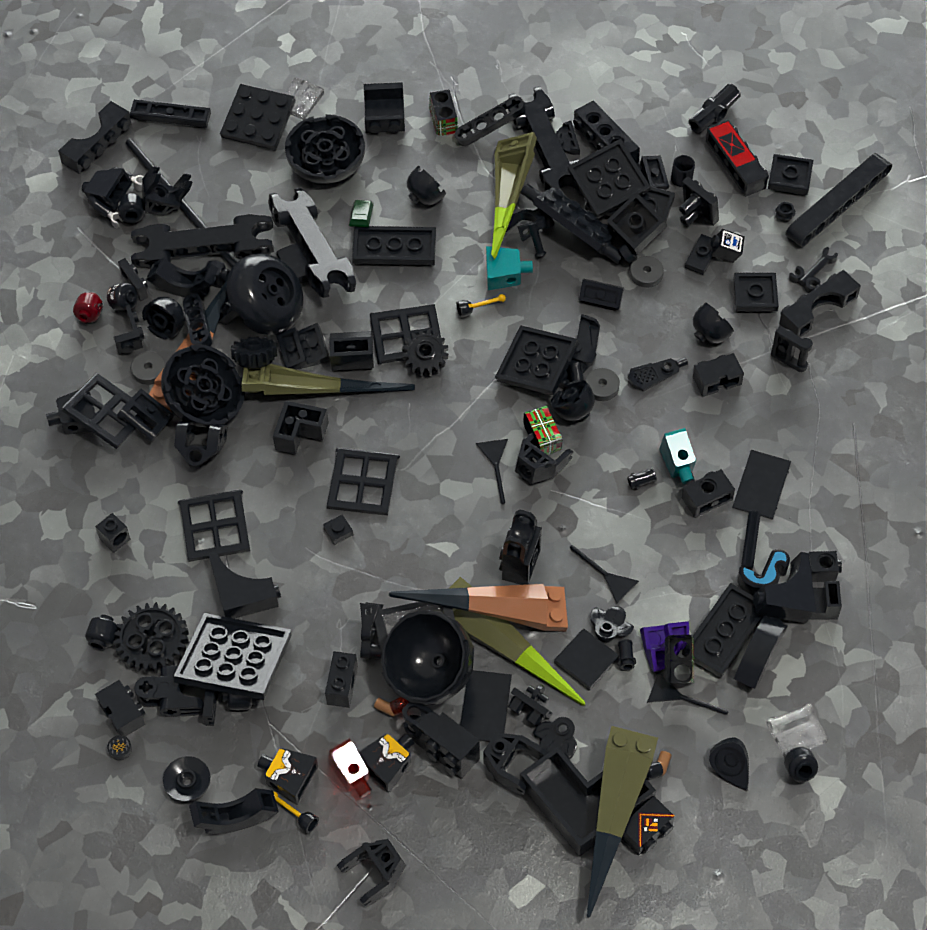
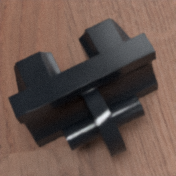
(520, 700)

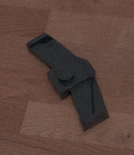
(586, 350)

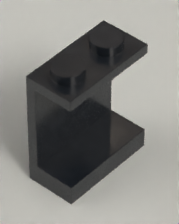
(384, 107)

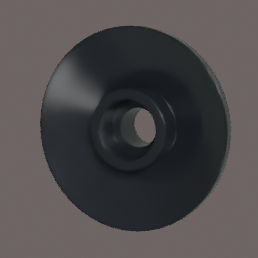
(182, 770)

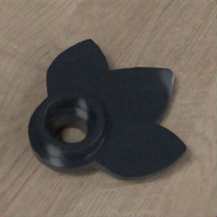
(610, 623)
(553, 738)

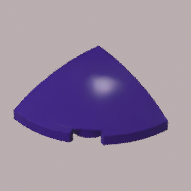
(654, 642)

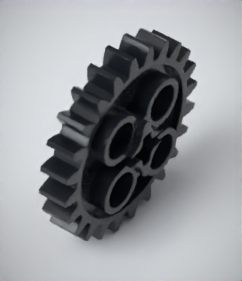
(170, 643)

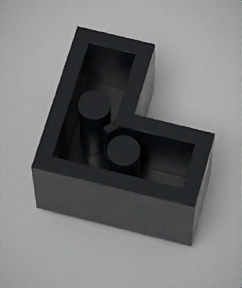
(299, 421)

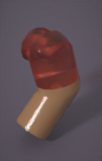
(391, 708)

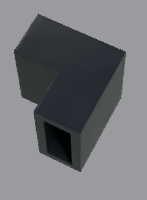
(827, 601)

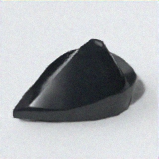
(731, 761)

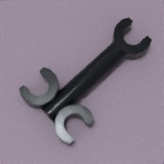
(808, 279)

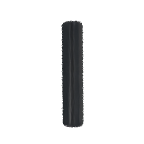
(751, 539)

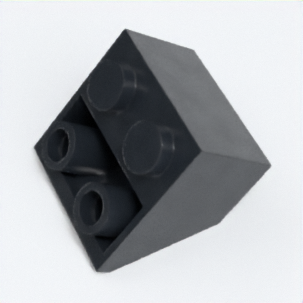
(351, 350)

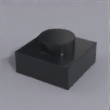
(338, 529)

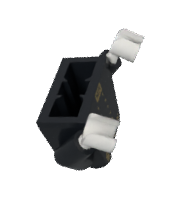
(107, 188)

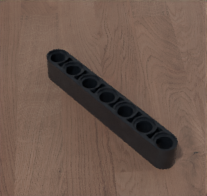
(838, 199)

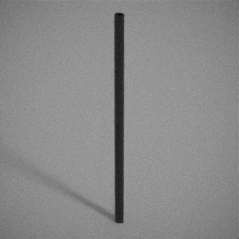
(183, 205)

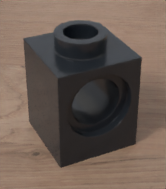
(113, 532)
(826, 558)

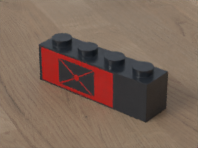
(737, 158)

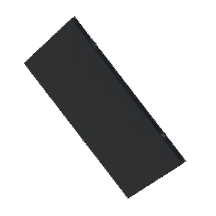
(761, 484)
(486, 704)

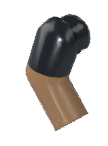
(660, 767)

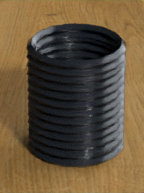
(682, 167)

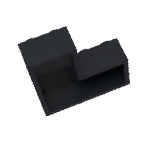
(569, 798)

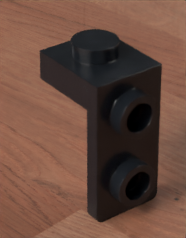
(132, 340)

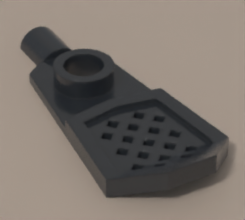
(651, 374)

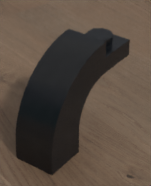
(179, 281)
(760, 651)
(234, 815)

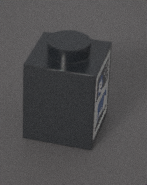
(727, 245)

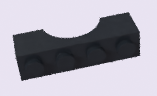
(80, 153)
(837, 290)

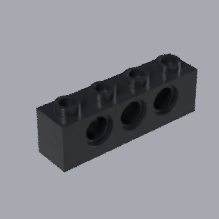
(602, 129)

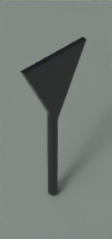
(493, 451)
(618, 585)
(665, 691)

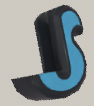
(776, 564)

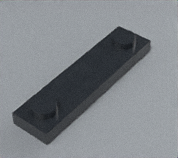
(170, 113)

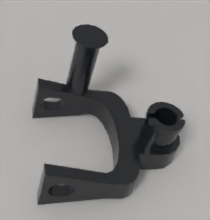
(539, 221)
(368, 631)

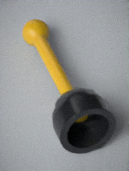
(465, 307)
(307, 821)

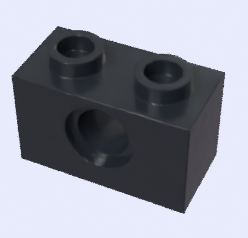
(701, 502)
(341, 679)

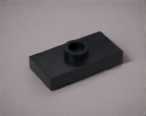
(700, 256)

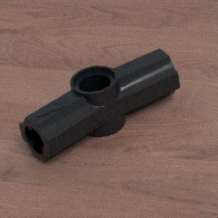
(714, 108)

